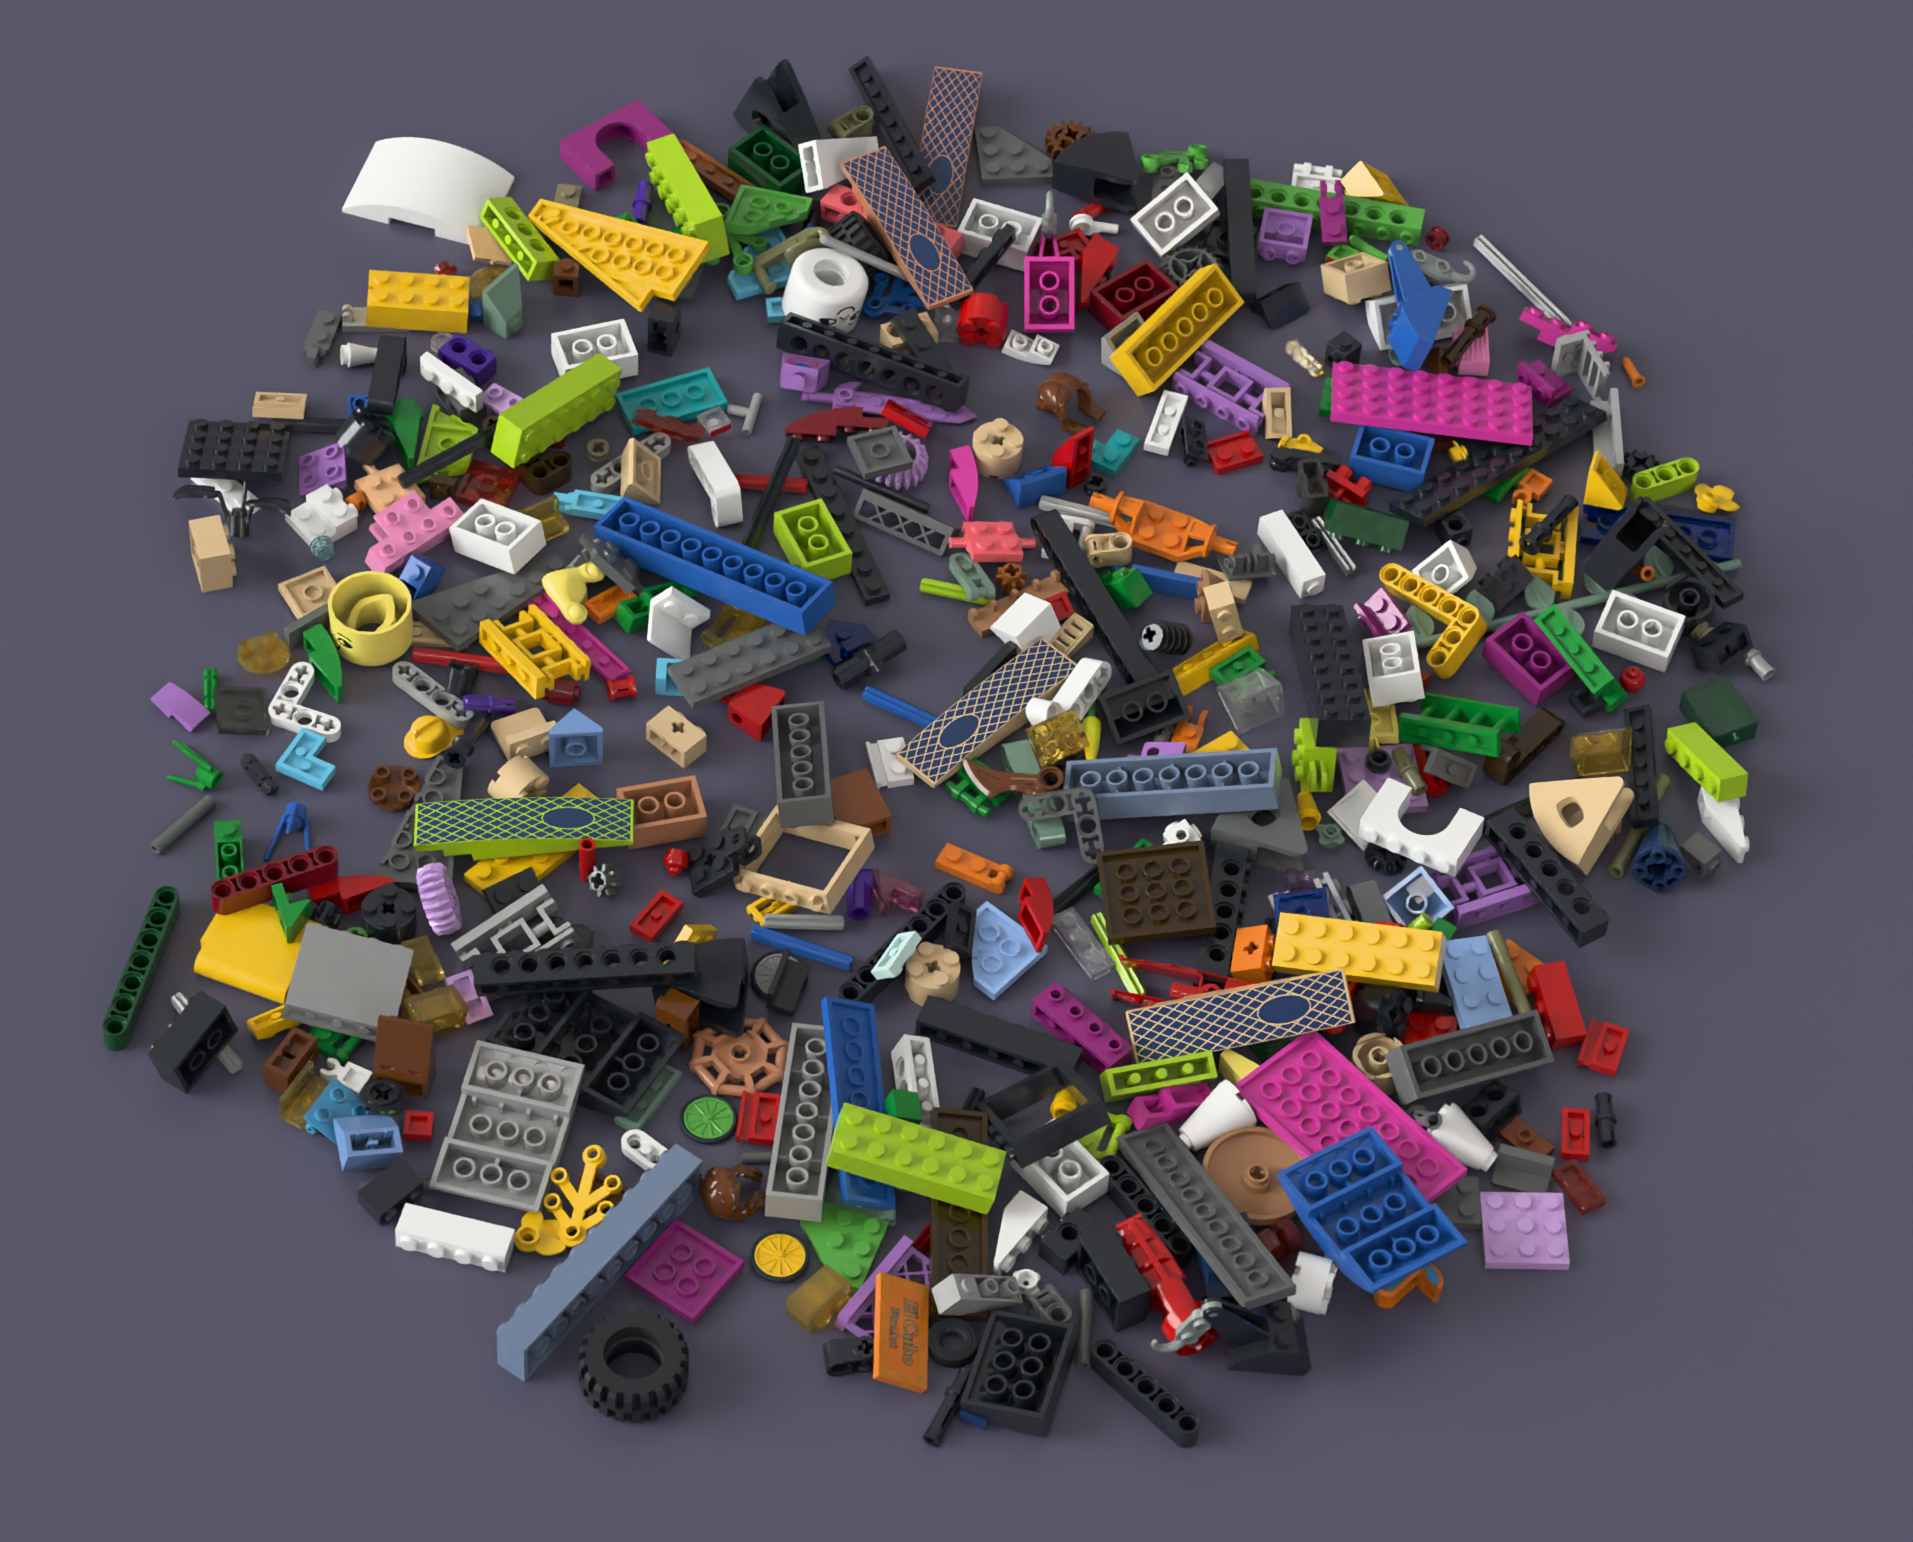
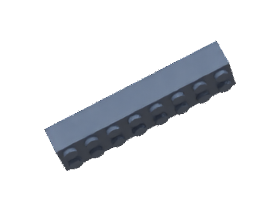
(1178, 783)

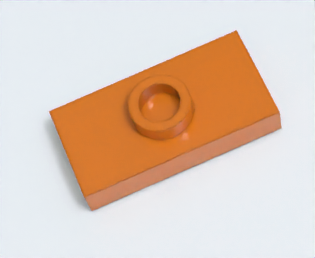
(604, 605)

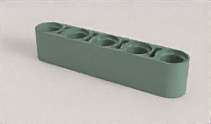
(1020, 758)

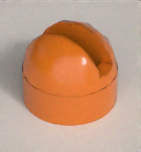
(357, 499)

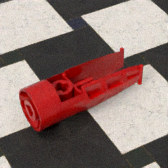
(1177, 990)
(1166, 1279)

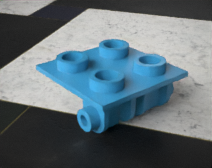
(334, 1102)

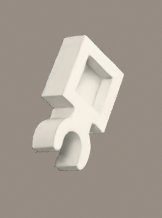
(351, 1075)

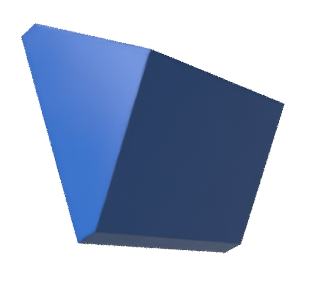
(1031, 485)

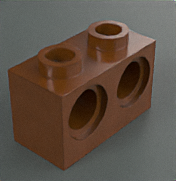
(290, 1059)

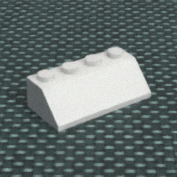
(1381, 310)

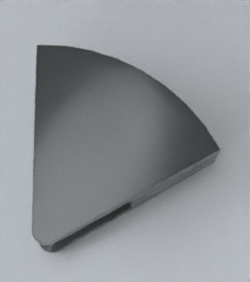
(1271, 835)

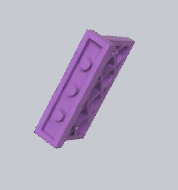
(865, 1296)

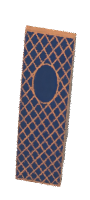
(948, 140)
(906, 228)

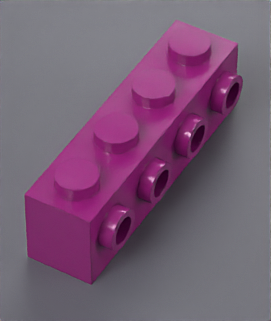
(1077, 1024)

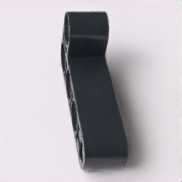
(387, 373)

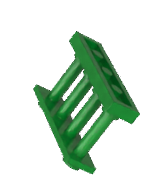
(1459, 724)

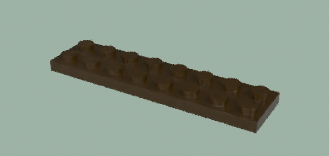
(956, 1232)

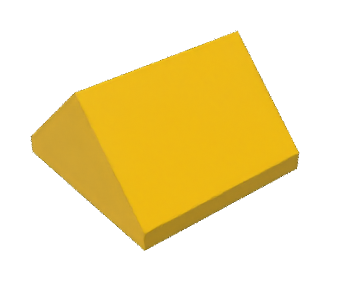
(1604, 485)

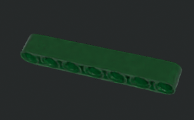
(141, 968)

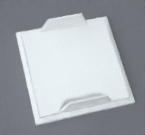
(1350, 810)

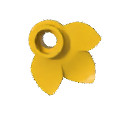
(1711, 499)
(542, 1233)

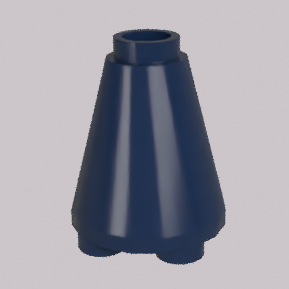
(1659, 859)

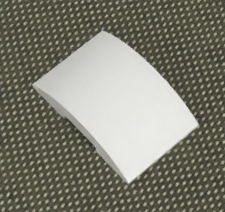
(427, 186)

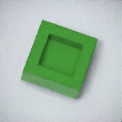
(1340, 252)

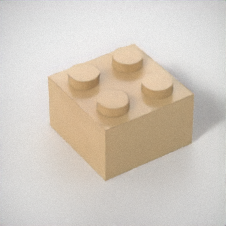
(1356, 278)
(212, 553)

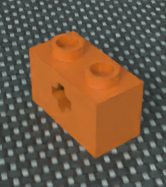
(1253, 954)

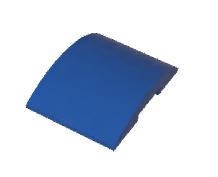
(1368, 1211)

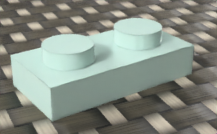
(896, 955)

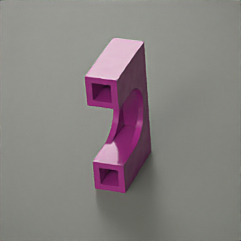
(630, 123)

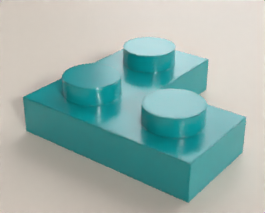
(1113, 455)

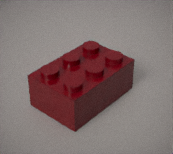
(1134, 290)

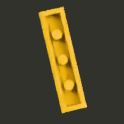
(1196, 669)

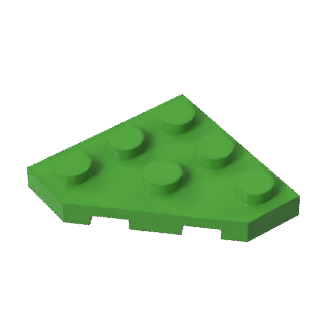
(765, 209)
(846, 1241)

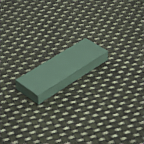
(651, 1100)

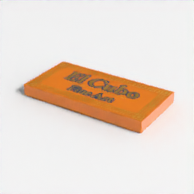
(901, 1332)

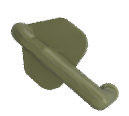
(789, 250)

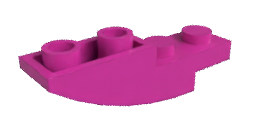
(1555, 328)

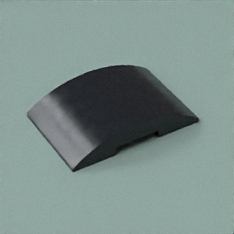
(617, 1048)

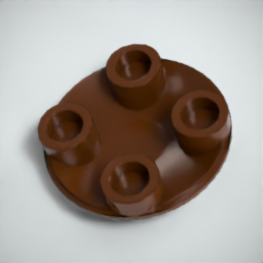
(393, 787)

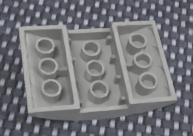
(508, 1127)

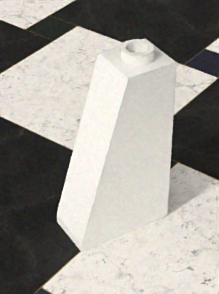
(823, 159)

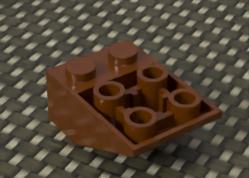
(405, 1054)

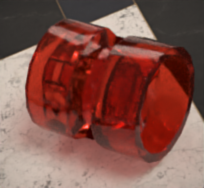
(1281, 1239)

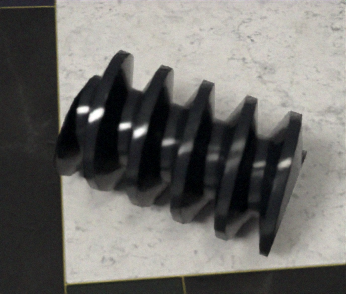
(1165, 637)

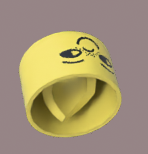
(365, 600)

